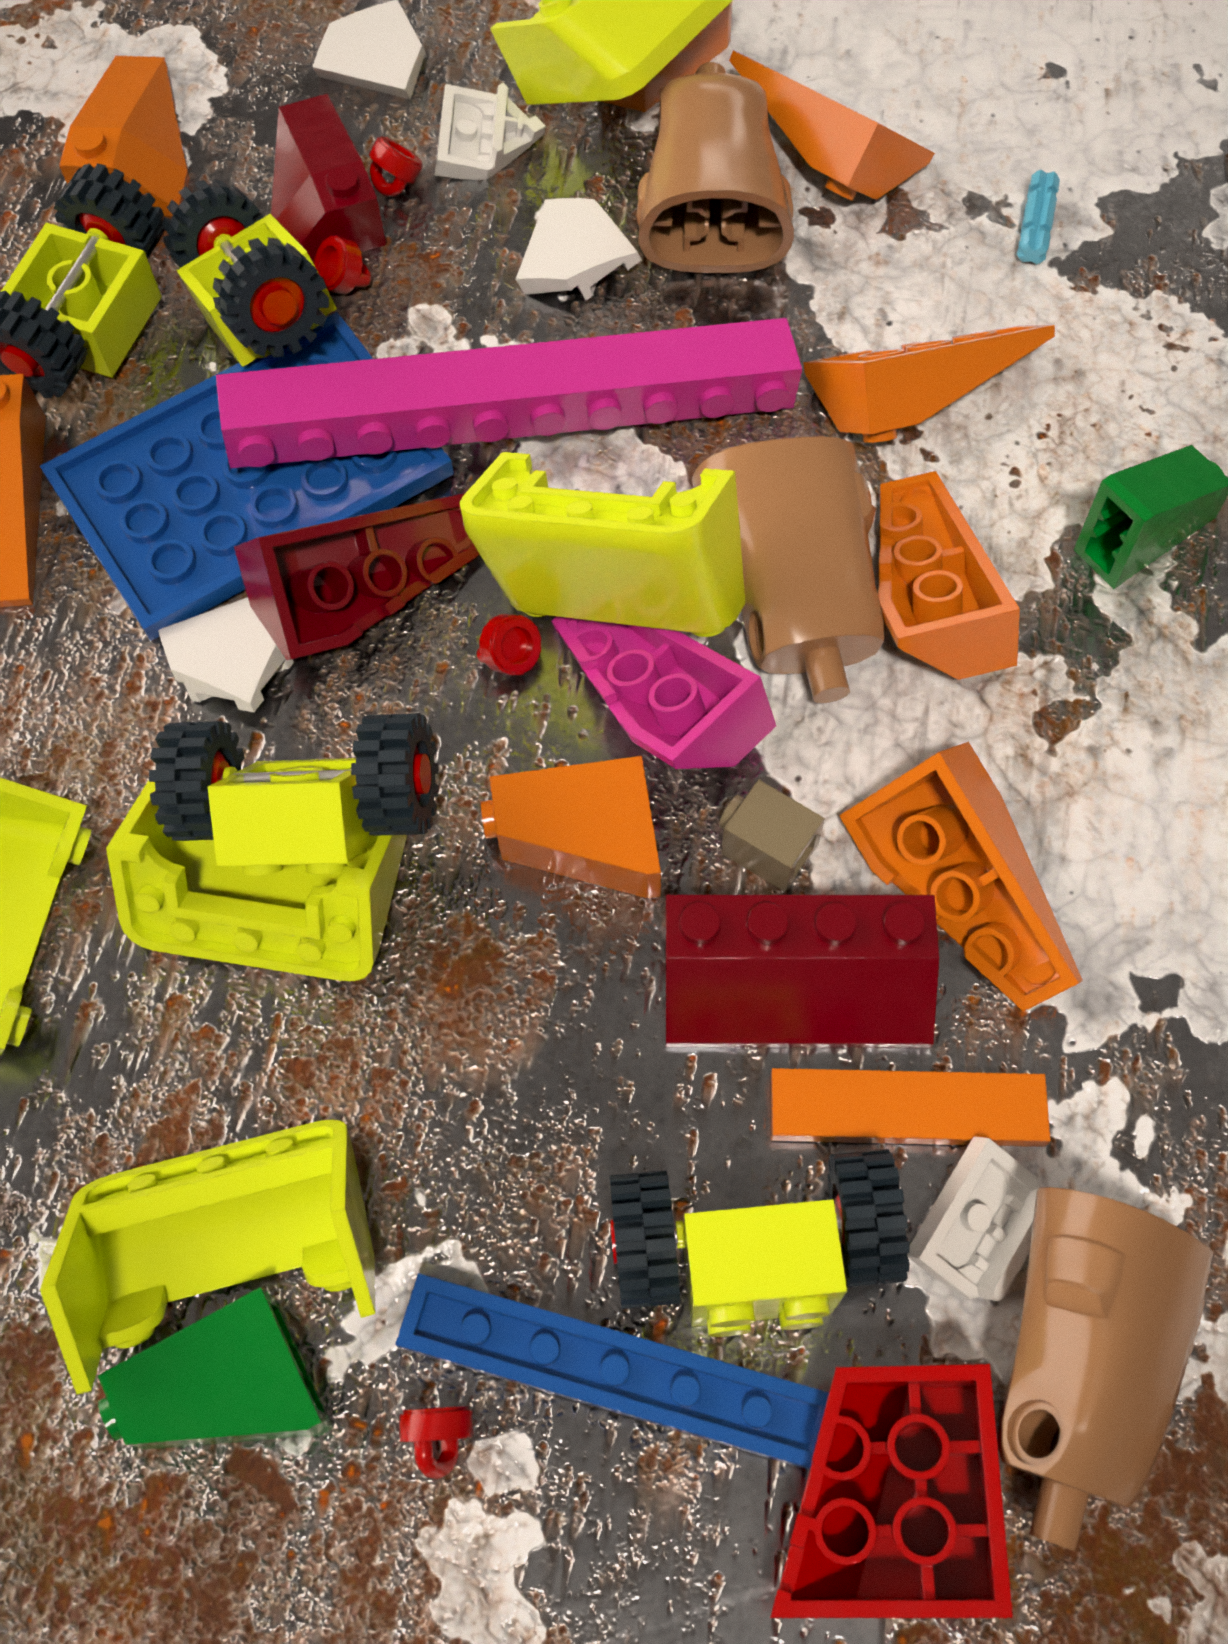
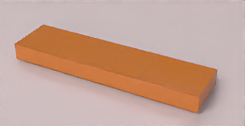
(908, 1107)

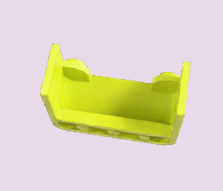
(598, 46)
(202, 1228)

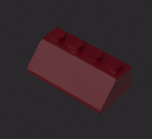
(801, 971)

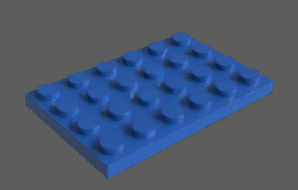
(170, 509)

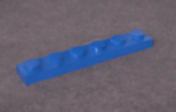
(613, 1371)

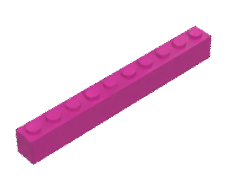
(506, 392)

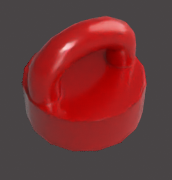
(395, 160)
(341, 265)
(509, 644)
(436, 1424)

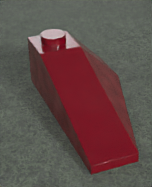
(322, 179)
(342, 576)

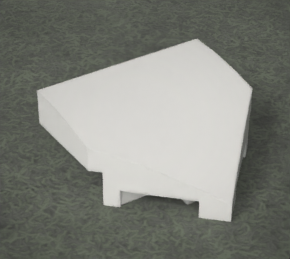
(372, 51)
(481, 133)
(572, 248)
(223, 655)
(980, 1225)

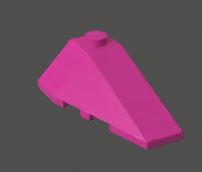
(672, 692)

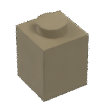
(770, 834)

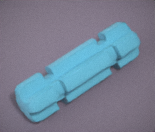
(1038, 217)

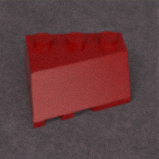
(901, 1501)

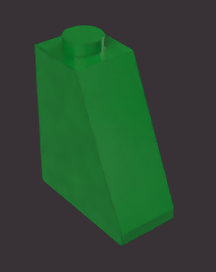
(1149, 512)
(216, 1383)

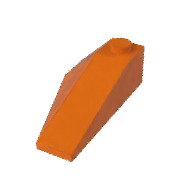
(132, 129)
(906, 386)
(20, 488)
(940, 584)

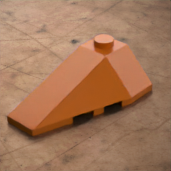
(834, 138)
(953, 838)

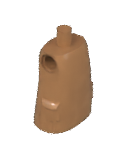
(714, 179)
(805, 558)
(1098, 1352)

